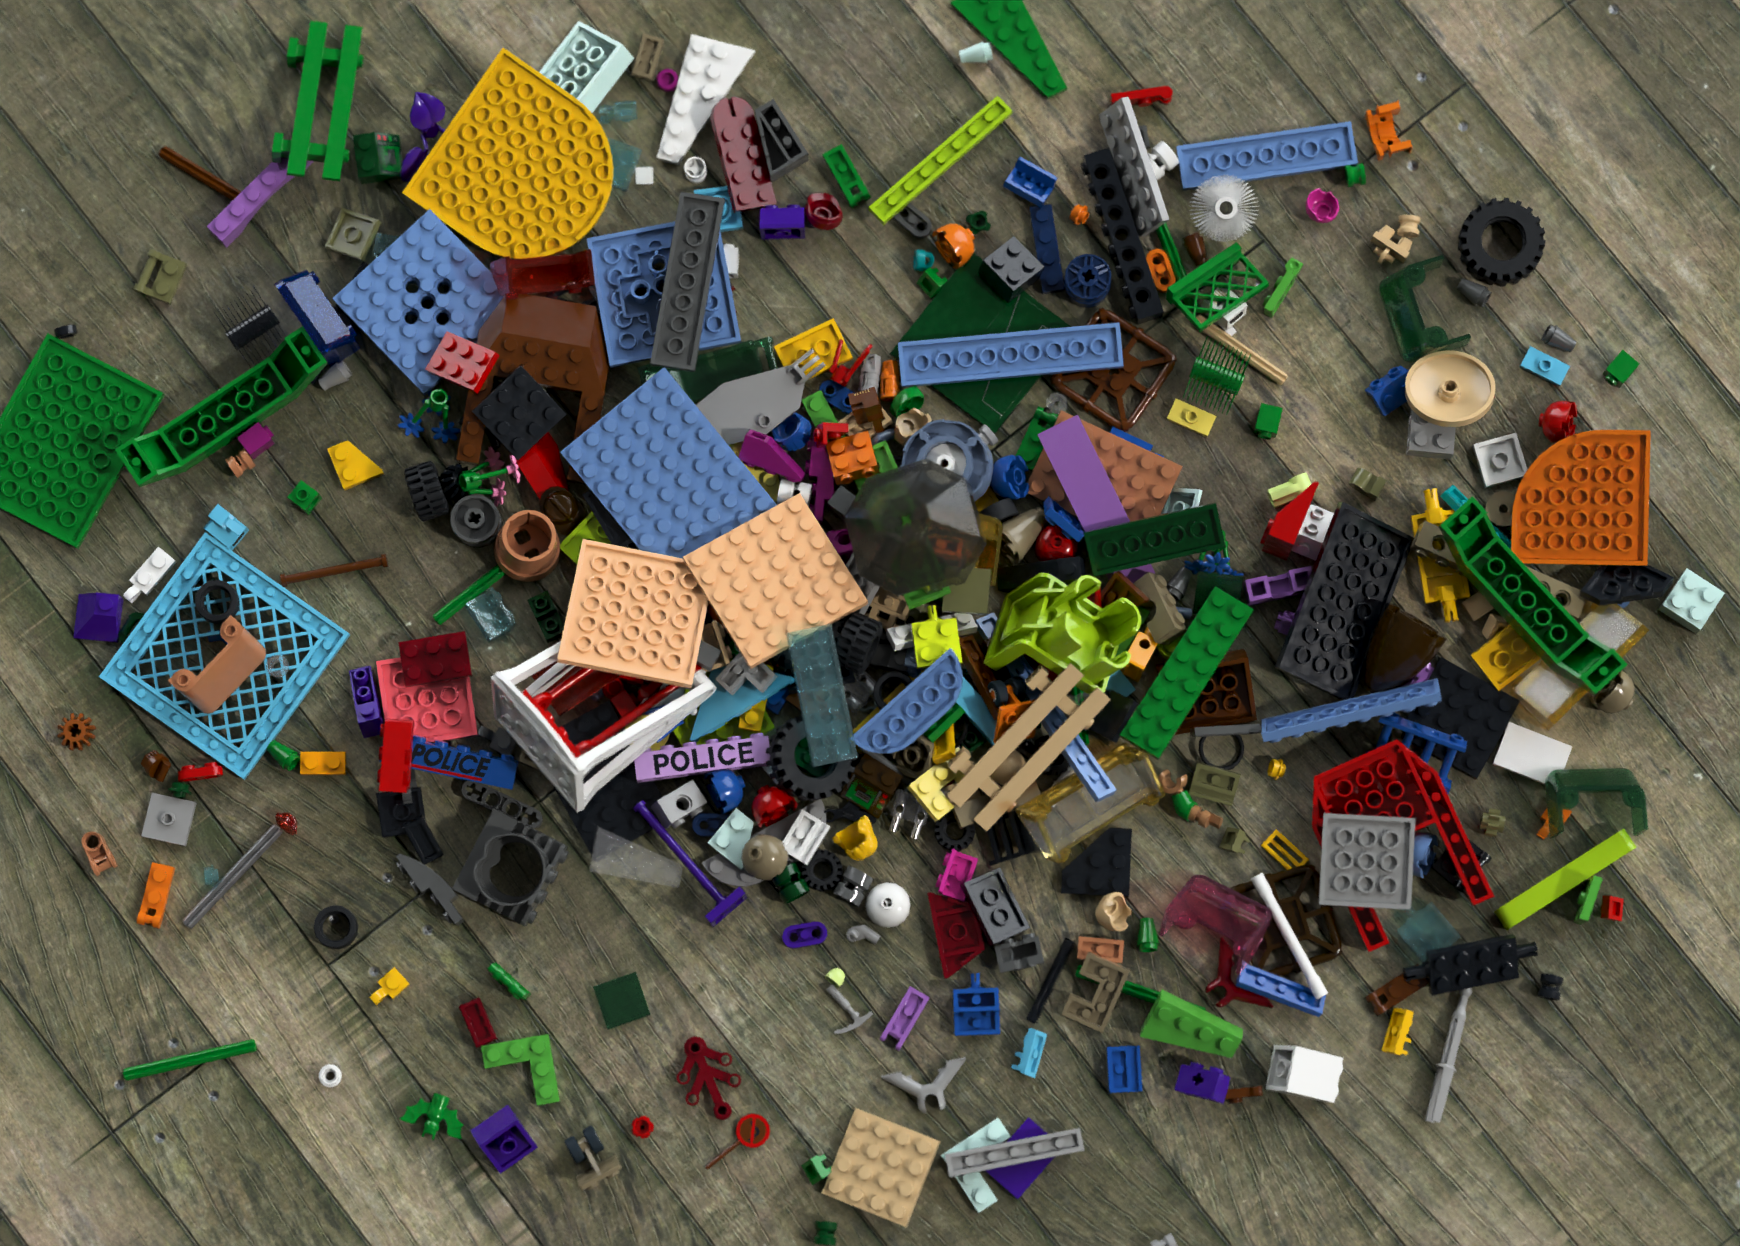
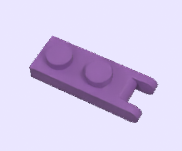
(905, 1016)

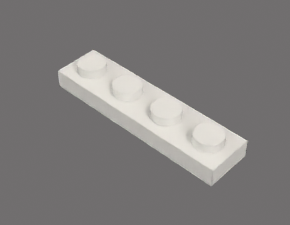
(901, 636)

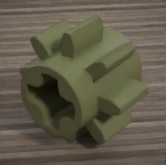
(1492, 822)

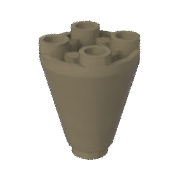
(1020, 534)

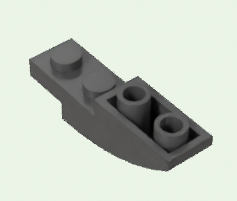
(427, 880)

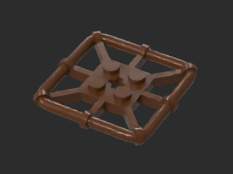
(1115, 384)

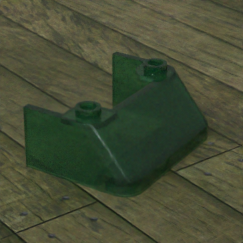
(1405, 317)
(1566, 784)

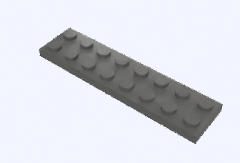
(687, 282)

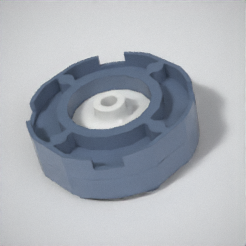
(953, 445)

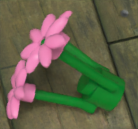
(470, 481)

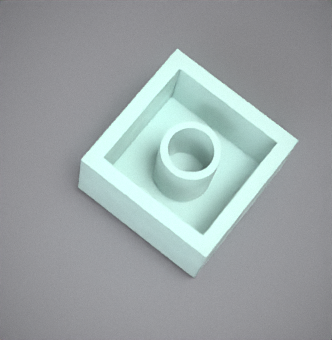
(1691, 601)

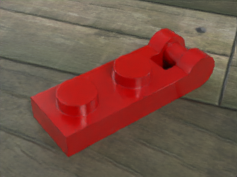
(1145, 96)

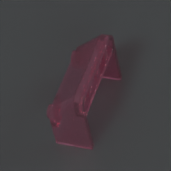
(1221, 911)

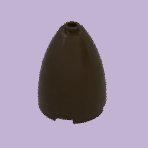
(1399, 649)

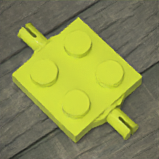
(934, 638)

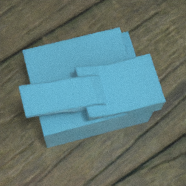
(225, 527)

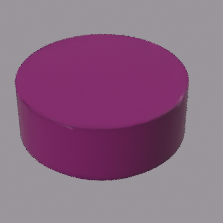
(667, 80)

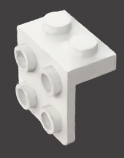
(1312, 532)

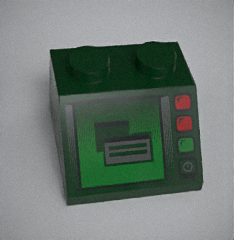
(378, 157)

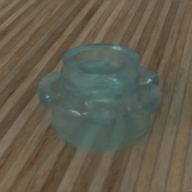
(210, 875)

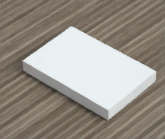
(1530, 753)

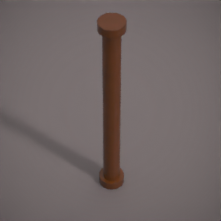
(334, 570)

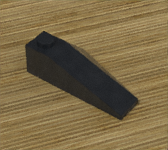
(1064, 569)

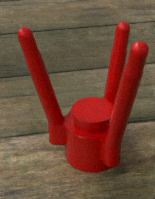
(843, 374)

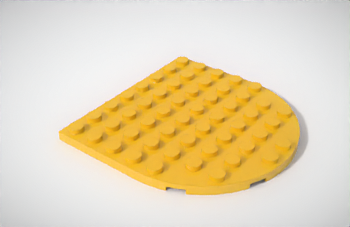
(518, 165)

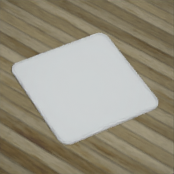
(644, 175)

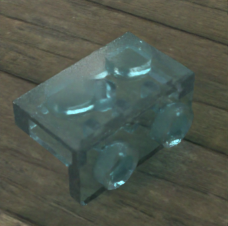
(491, 614)

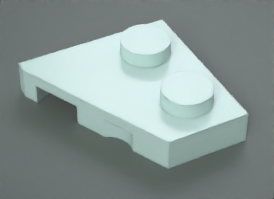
(732, 837)

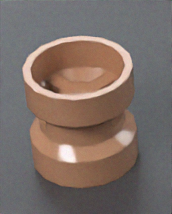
(245, 460)

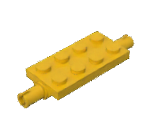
(1438, 582)

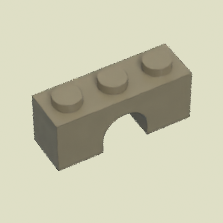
(1167, 622)

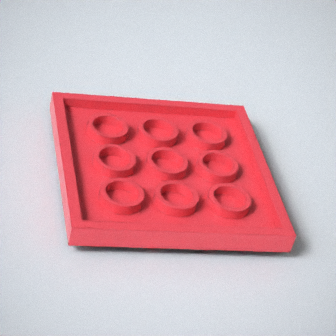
(438, 709)

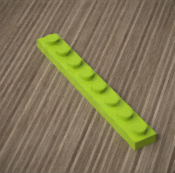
(940, 160)

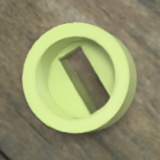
(835, 977)

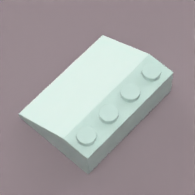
(587, 64)

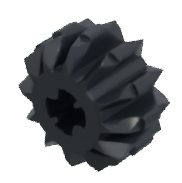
(450, 482)

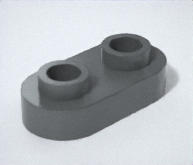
(913, 220)

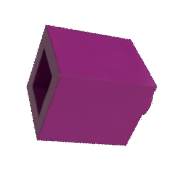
(256, 440)

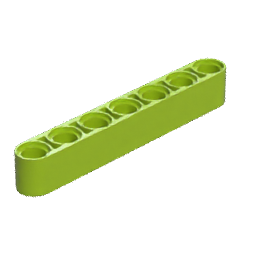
(1565, 879)

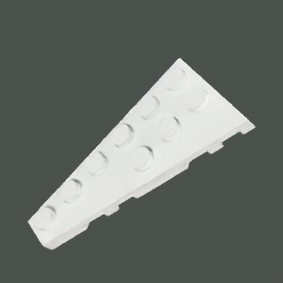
(703, 81)

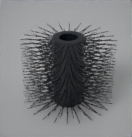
(251, 327)

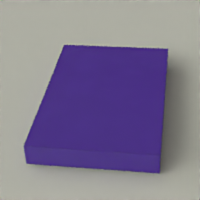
(1020, 1176)

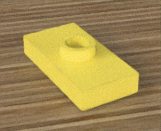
(1191, 417)

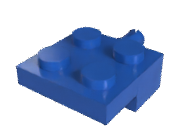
(976, 1010)

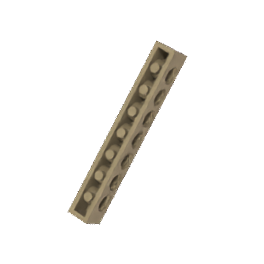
(1423, 548)

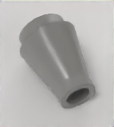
(335, 375)

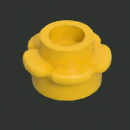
(1276, 768)

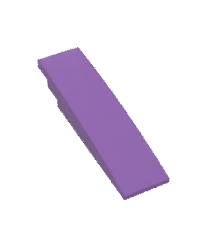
(1086, 481)

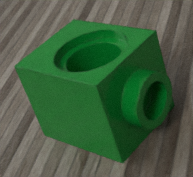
(1620, 369)
(1268, 421)
(304, 497)

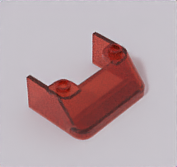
(543, 274)

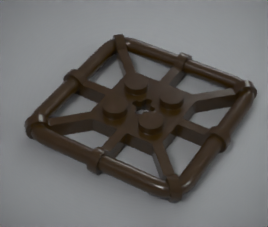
(1297, 918)

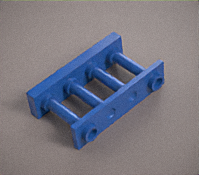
(1453, 741)

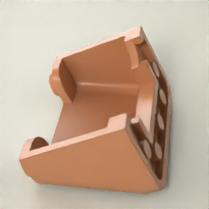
(224, 672)

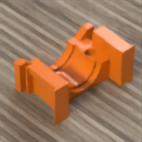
(1384, 131)

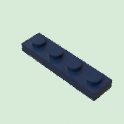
(1047, 248)

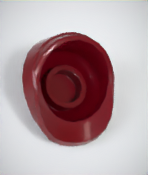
(823, 211)

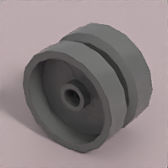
(470, 509)

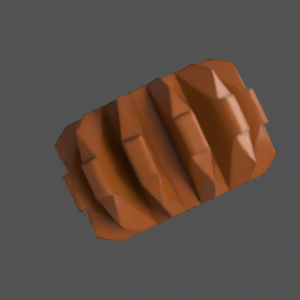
(82, 724)

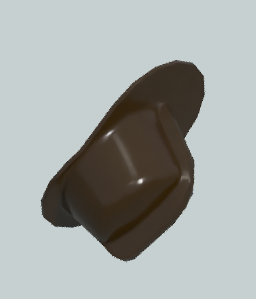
(562, 509)

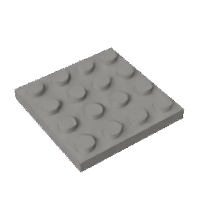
(1367, 861)

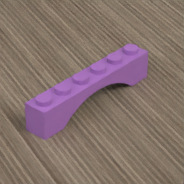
(239, 212)

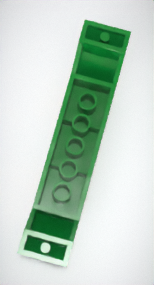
(225, 412)
(1526, 601)

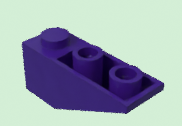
(366, 701)

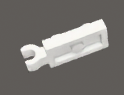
(149, 574)

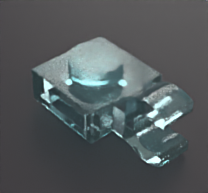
(620, 111)

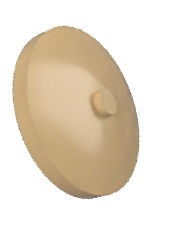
(1450, 388)

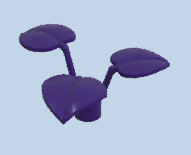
(423, 116)

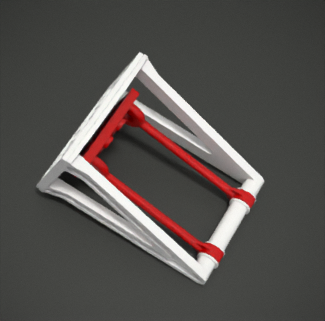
(548, 745)

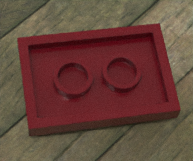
(435, 659)

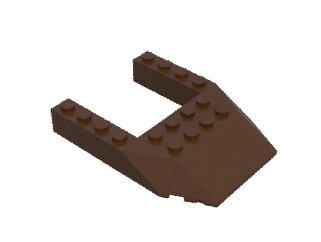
(556, 345)

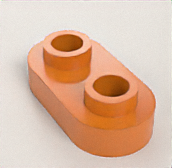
(1160, 271)

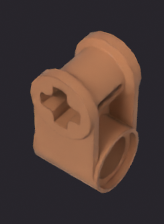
(100, 857)

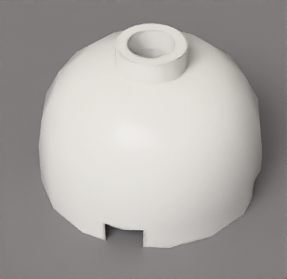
(892, 915)

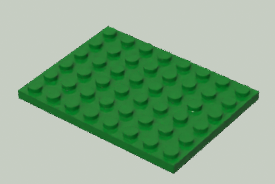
(64, 437)

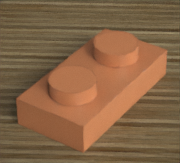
(1105, 948)

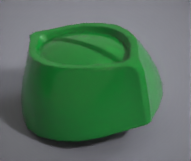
(907, 399)

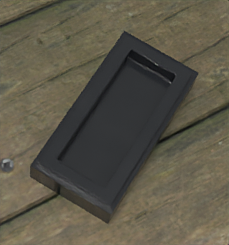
(423, 839)

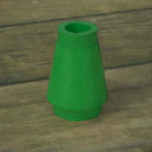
(284, 756)
(1147, 936)

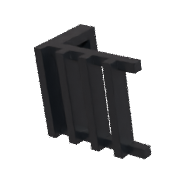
(1023, 839)

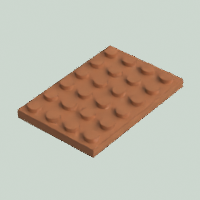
(1137, 475)

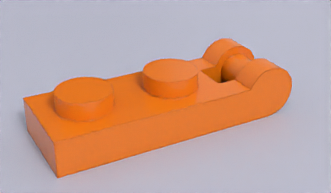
(156, 894)

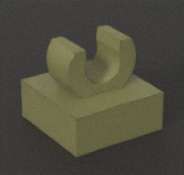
(1233, 840)

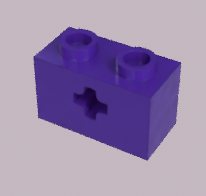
(1202, 1083)

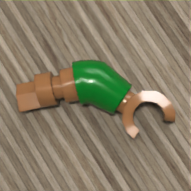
(1184, 804)

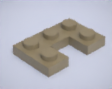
(1111, 980)

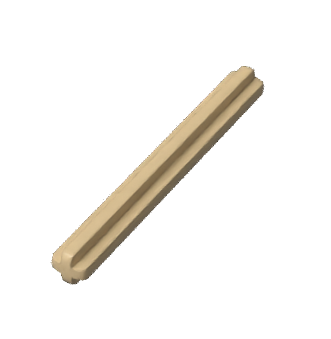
(1255, 360)

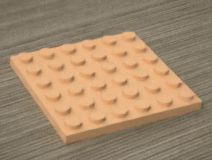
(774, 579)
(634, 615)

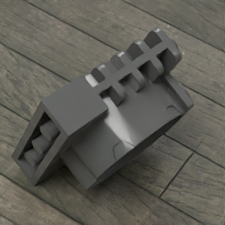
(475, 878)

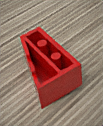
(396, 755)

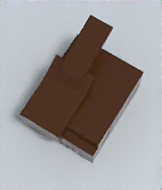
(867, 408)

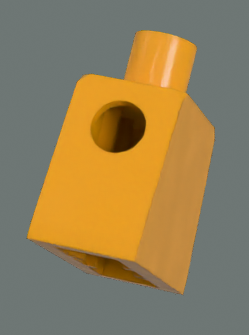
(1141, 653)

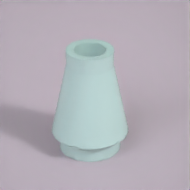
(977, 53)

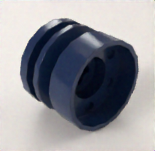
(1087, 293)

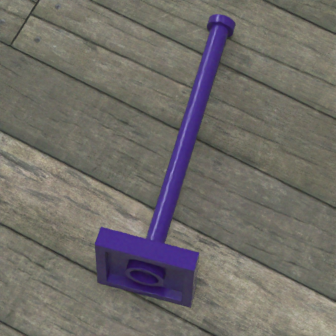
(724, 905)

